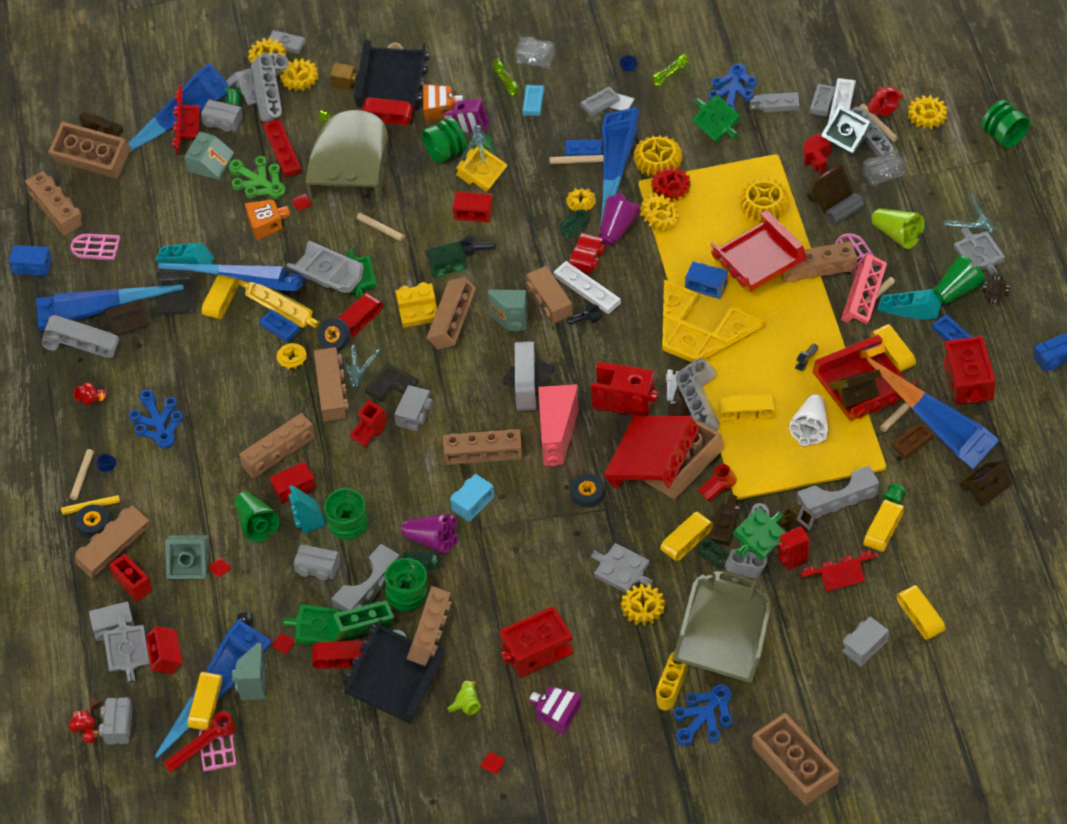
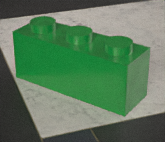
(359, 620)

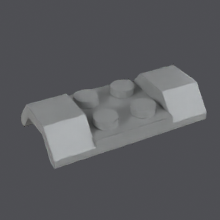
(328, 268)

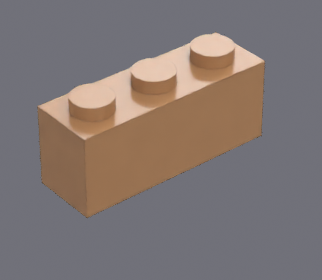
(549, 294)

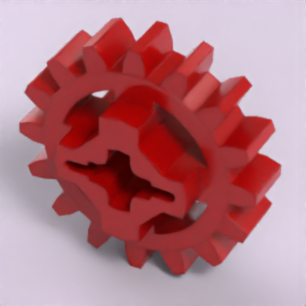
(671, 183)

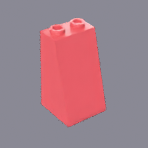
(557, 418)

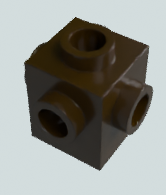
(993, 296)
(796, 517)

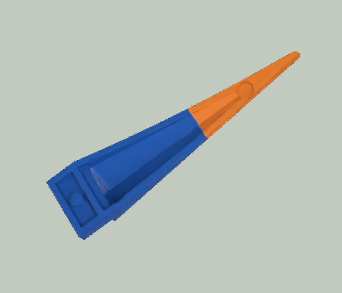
(960, 434)

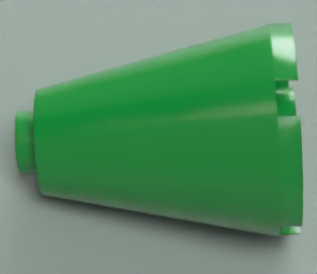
(959, 280)
(255, 517)

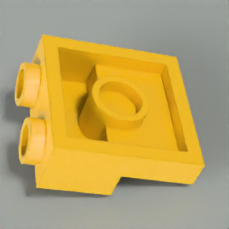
(481, 174)
(416, 304)

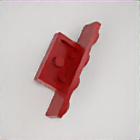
(187, 121)
(842, 573)

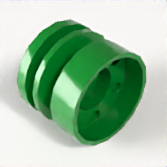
(1005, 124)
(444, 140)
(346, 514)
(405, 584)

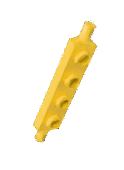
(279, 303)

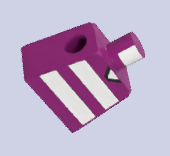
(469, 114)
(556, 707)

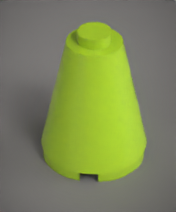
(899, 225)

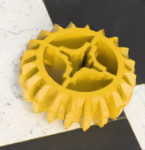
(657, 153)
(764, 194)

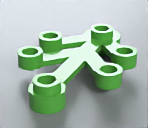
(274, 189)

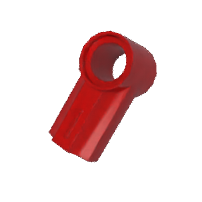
(718, 482)

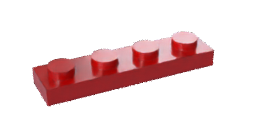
(282, 148)

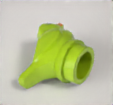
(466, 699)

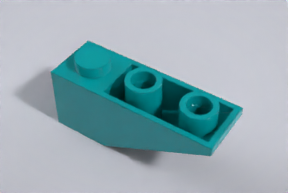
(185, 254)
(914, 304)
(305, 511)

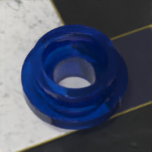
(628, 63)
(104, 459)

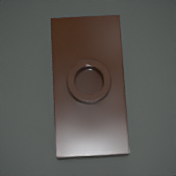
(912, 440)

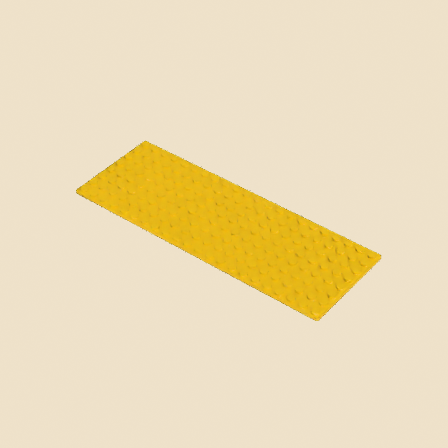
(764, 362)

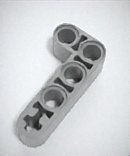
(266, 84)
(79, 336)
(525, 376)
(690, 384)
(746, 565)

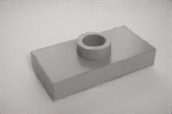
(290, 42)
(822, 100)
(600, 101)

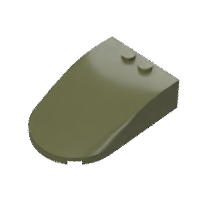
(349, 153)
(724, 625)

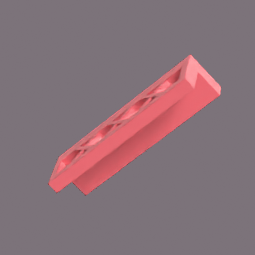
(860, 282)

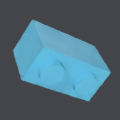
(472, 497)

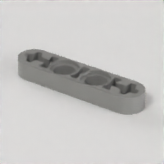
(874, 132)

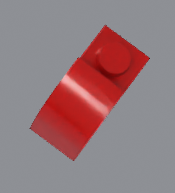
(815, 152)
(372, 423)

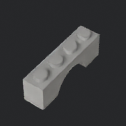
(861, 487)
(360, 595)

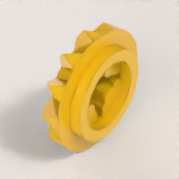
(587, 202)
(287, 351)

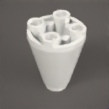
(810, 422)

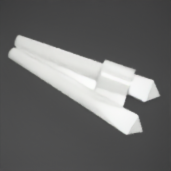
(671, 384)

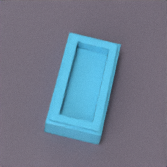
(533, 100)

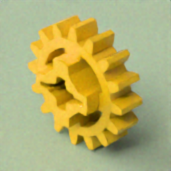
(266, 47)
(299, 75)
(927, 112)
(659, 212)
(653, 604)

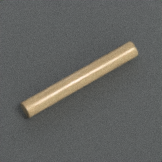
(880, 124)
(576, 159)
(379, 226)
(883, 287)
(894, 417)
(81, 475)

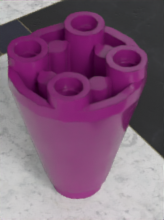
(617, 218)
(434, 531)

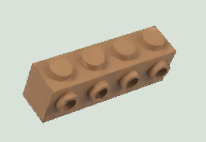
(54, 203)
(824, 261)
(451, 313)
(329, 383)
(277, 445)
(482, 446)
(111, 541)
(428, 626)

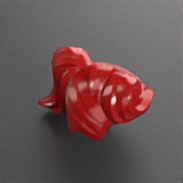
(884, 101)

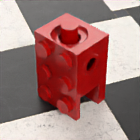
(969, 370)
(623, 389)
(535, 642)

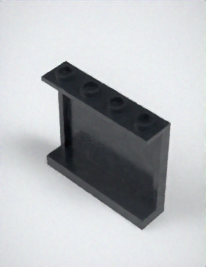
(391, 74)
(387, 678)

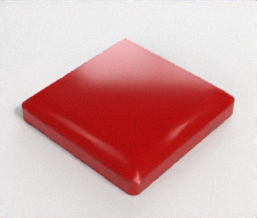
(301, 202)
(219, 567)
(283, 643)
(492, 763)

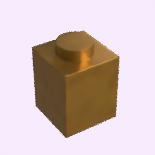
(343, 76)

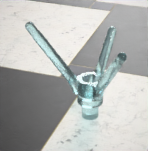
(478, 139)
(982, 221)
(356, 371)

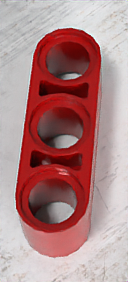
(389, 110)
(361, 313)
(335, 654)

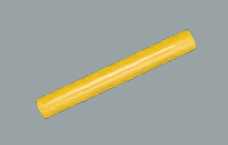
(102, 502)

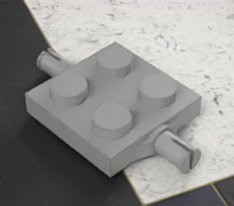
(980, 250)
(621, 568)
(126, 648)

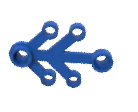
(735, 73)
(156, 420)
(704, 713)

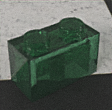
(446, 259)

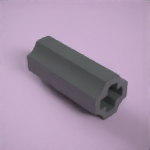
(845, 209)

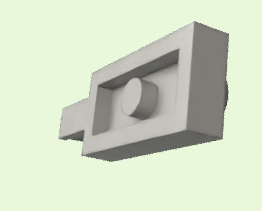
(775, 102)

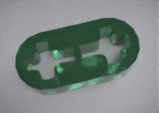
(574, 223)
(713, 554)
(428, 559)

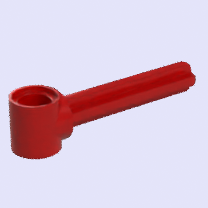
(203, 740)

